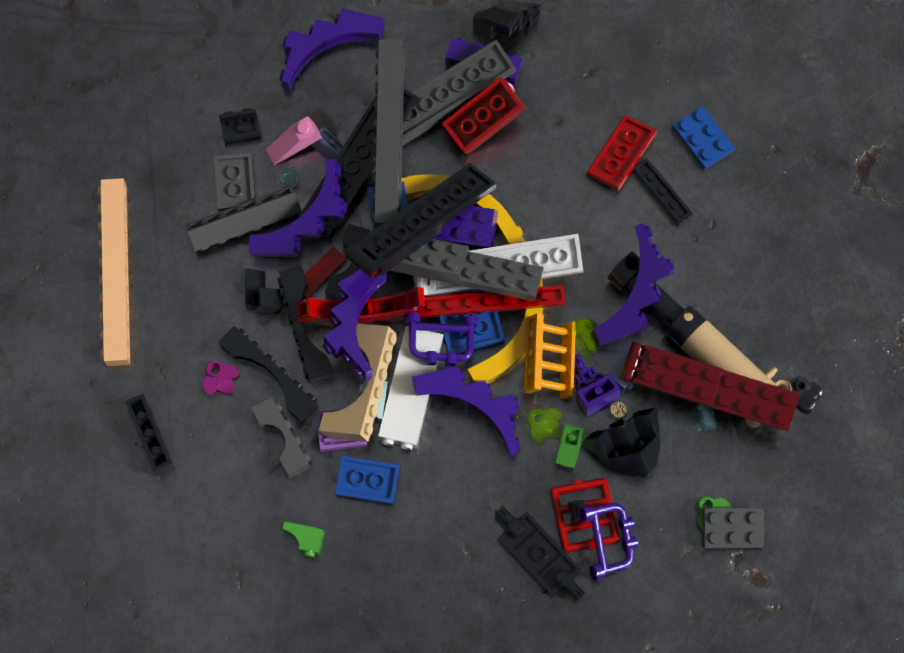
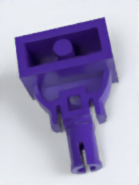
(594, 388)

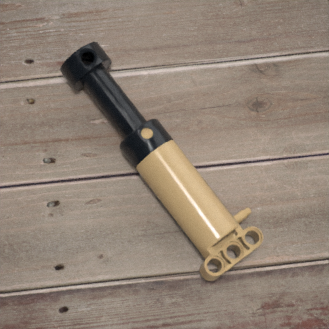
(692, 331)

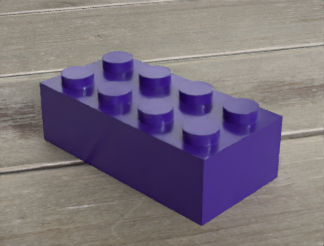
(472, 228)

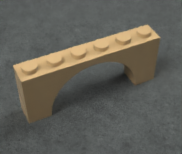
(357, 419)

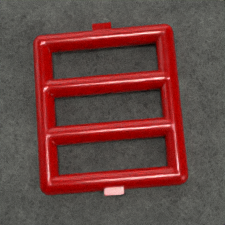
(559, 510)

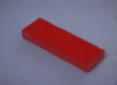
(323, 269)

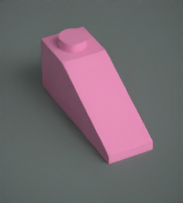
(293, 140)

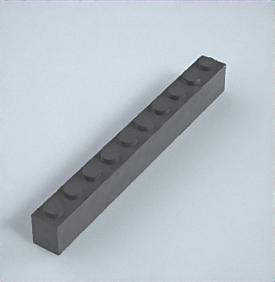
(389, 130)

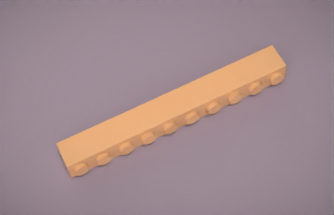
(114, 272)

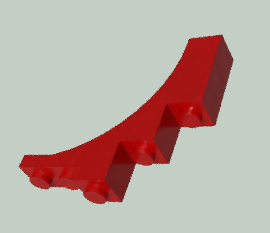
(384, 308)

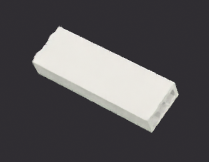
(404, 409)

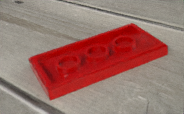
(621, 152)

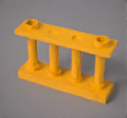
(535, 364)

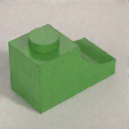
(308, 537)

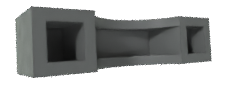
(269, 417)

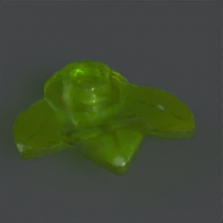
(585, 328)
(547, 426)

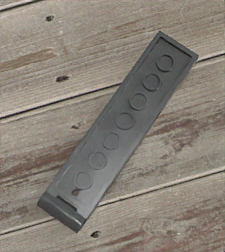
(455, 88)
(458, 266)

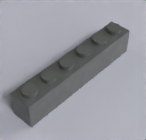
(243, 218)

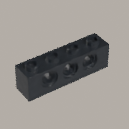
(150, 435)

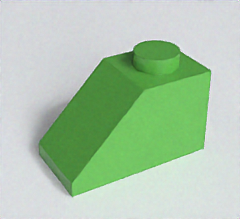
(569, 446)

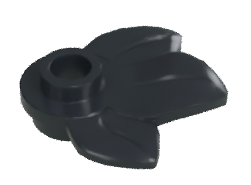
(809, 392)

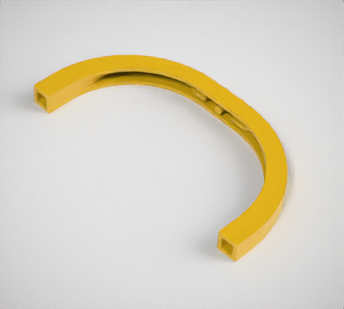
(514, 351)

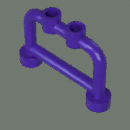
(432, 357)
(629, 543)

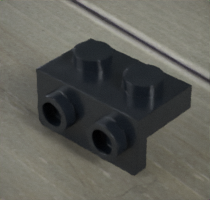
(239, 125)

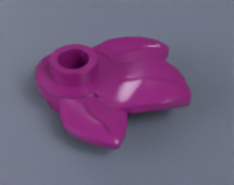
(220, 380)

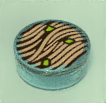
(618, 410)

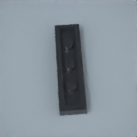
(662, 192)

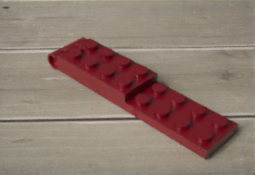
(710, 386)

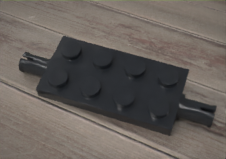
(539, 553)

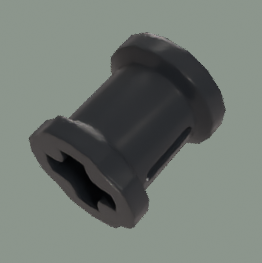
(573, 507)

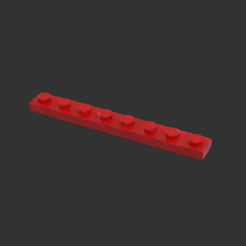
(489, 302)

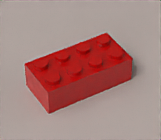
(484, 115)

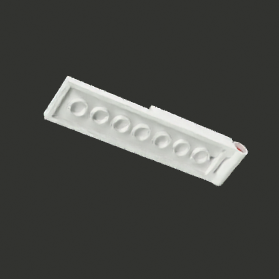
(557, 255)

